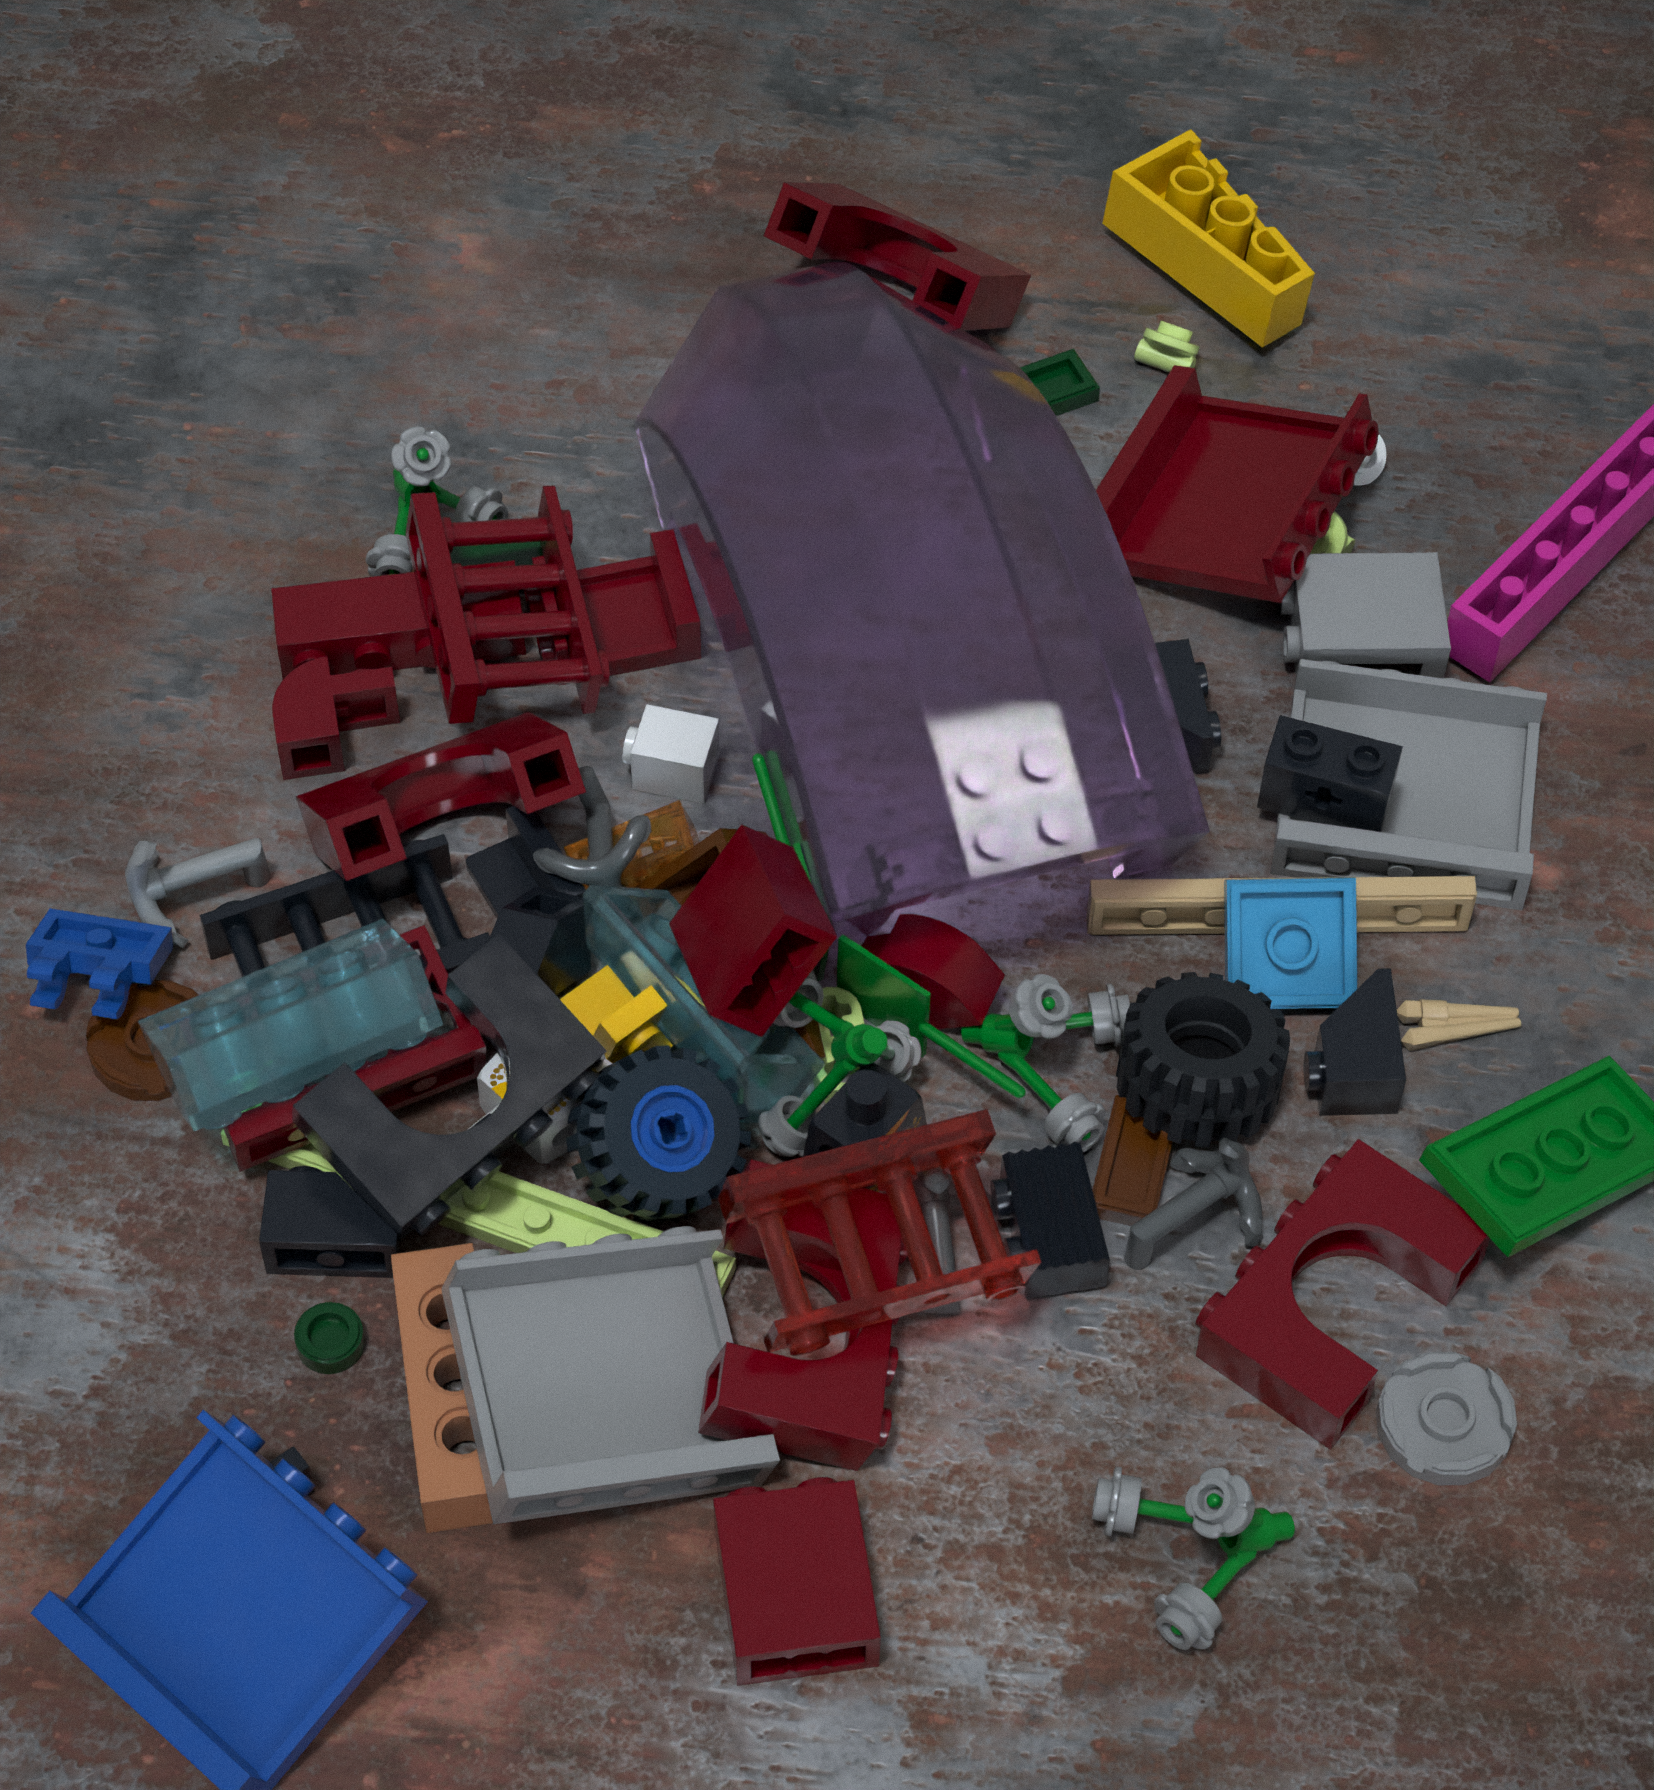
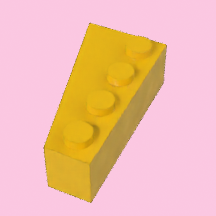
(1208, 238)

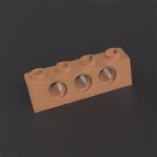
(448, 1482)

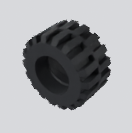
(1202, 1058)

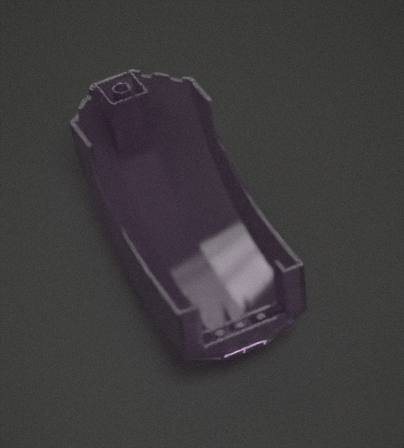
(913, 599)

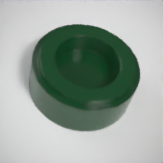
(329, 1338)

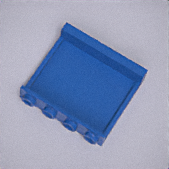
(236, 1610)

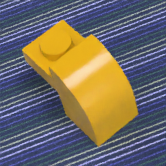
(616, 1017)

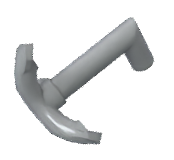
(151, 884)

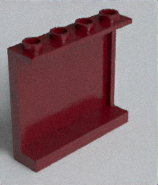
(1230, 488)

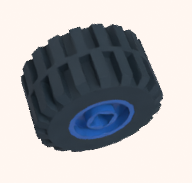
(658, 1134)

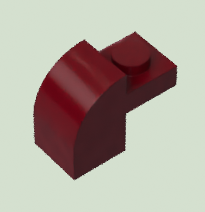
(316, 706)
(945, 964)

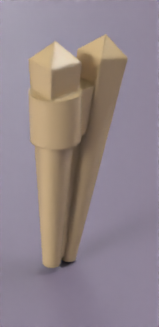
(1452, 1022)

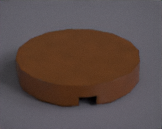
(120, 1049)

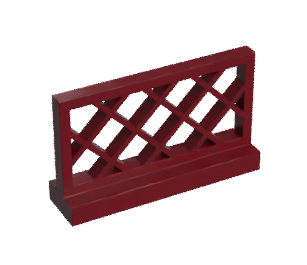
(394, 1079)

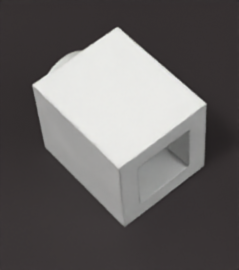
(673, 753)

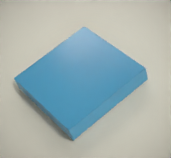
(1292, 939)

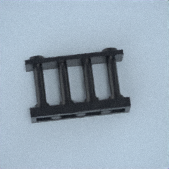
(302, 906)

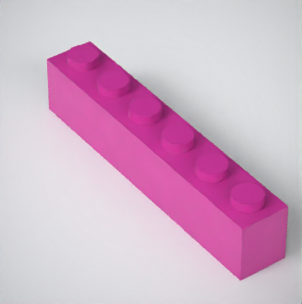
(1556, 555)

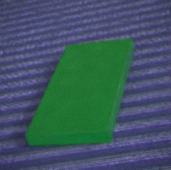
(1550, 1156)

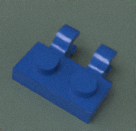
(98, 946)

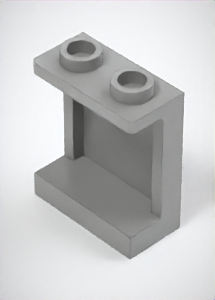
(1368, 611)

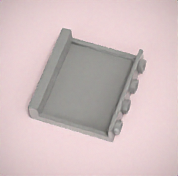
(1458, 788)
(594, 1373)

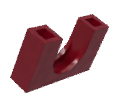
(949, 275)
(360, 818)
(1358, 1209)
(813, 1407)

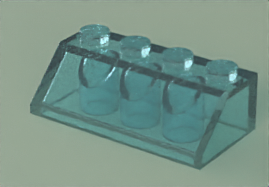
(634, 938)
(291, 1024)

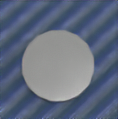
(1445, 1418)

